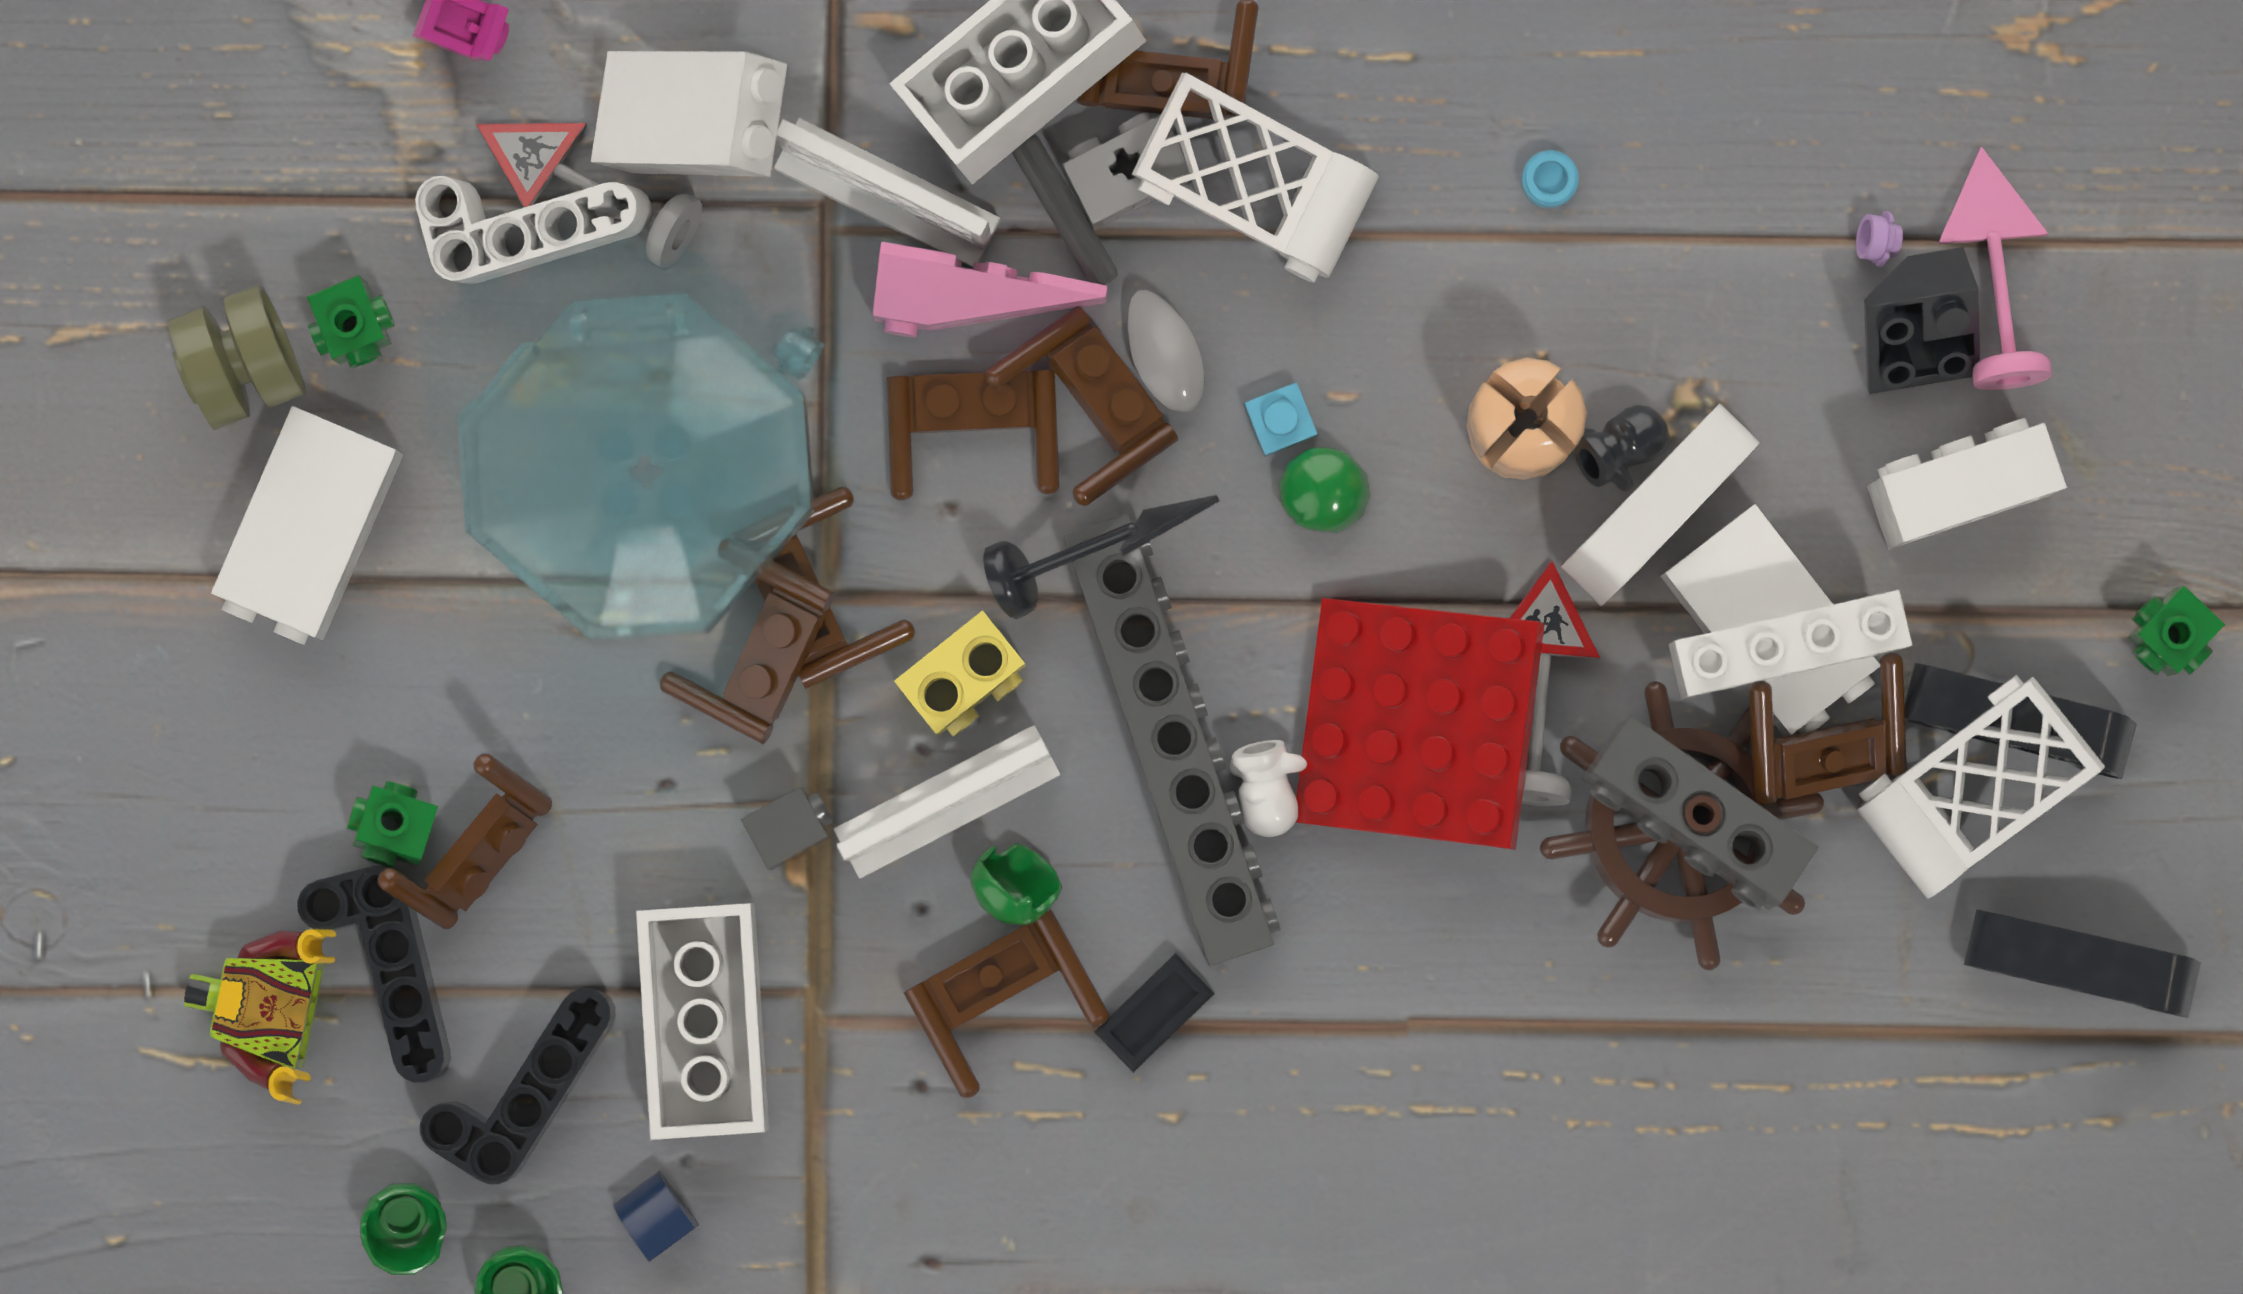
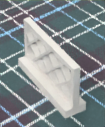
(884, 192)
(946, 802)

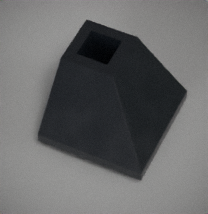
(1923, 323)

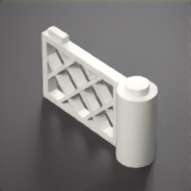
(1314, 221)
(1919, 829)

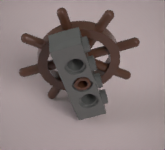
(1689, 819)

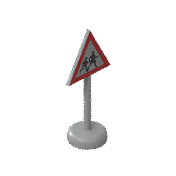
(534, 153)
(1562, 636)

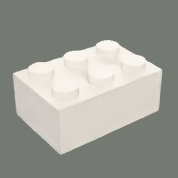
(1965, 482)

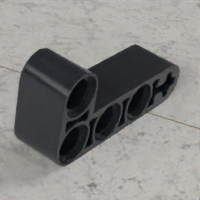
(1954, 700)
(2083, 963)
(388, 976)
(530, 1079)

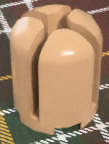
(1532, 387)

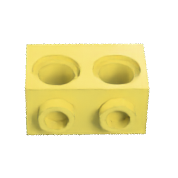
(952, 663)

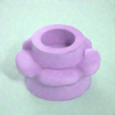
(1878, 238)

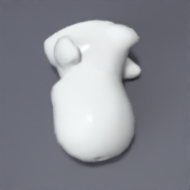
(1266, 794)

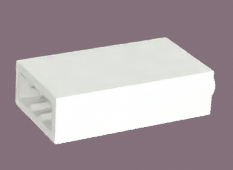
(689, 113)
(306, 526)
(1752, 577)

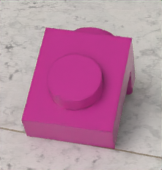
(464, 27)

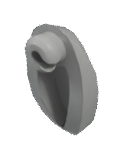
(1165, 352)

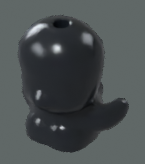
(1626, 441)

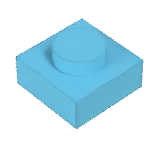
(1280, 419)

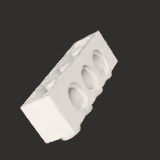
(1790, 644)

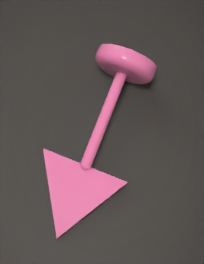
(1991, 212)

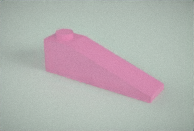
(934, 292)

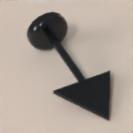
(1014, 579)

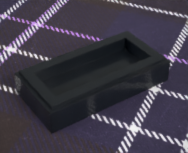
(1154, 1012)

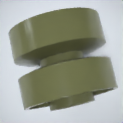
(220, 363)

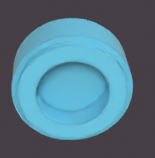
(1549, 179)

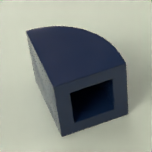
(654, 1216)

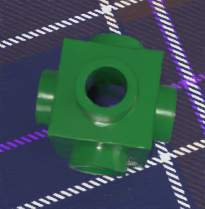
(338, 306)
(2193, 628)
(411, 815)

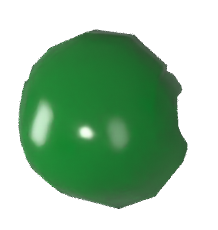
(1324, 490)
(1015, 884)
(403, 1228)
(518, 1271)

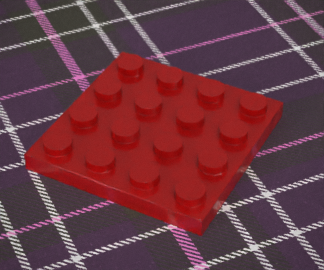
(1419, 723)

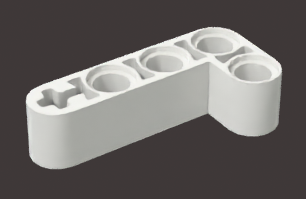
(536, 221)
(1660, 505)

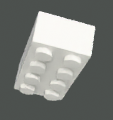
(1012, 73)
(702, 1021)

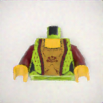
(266, 1006)

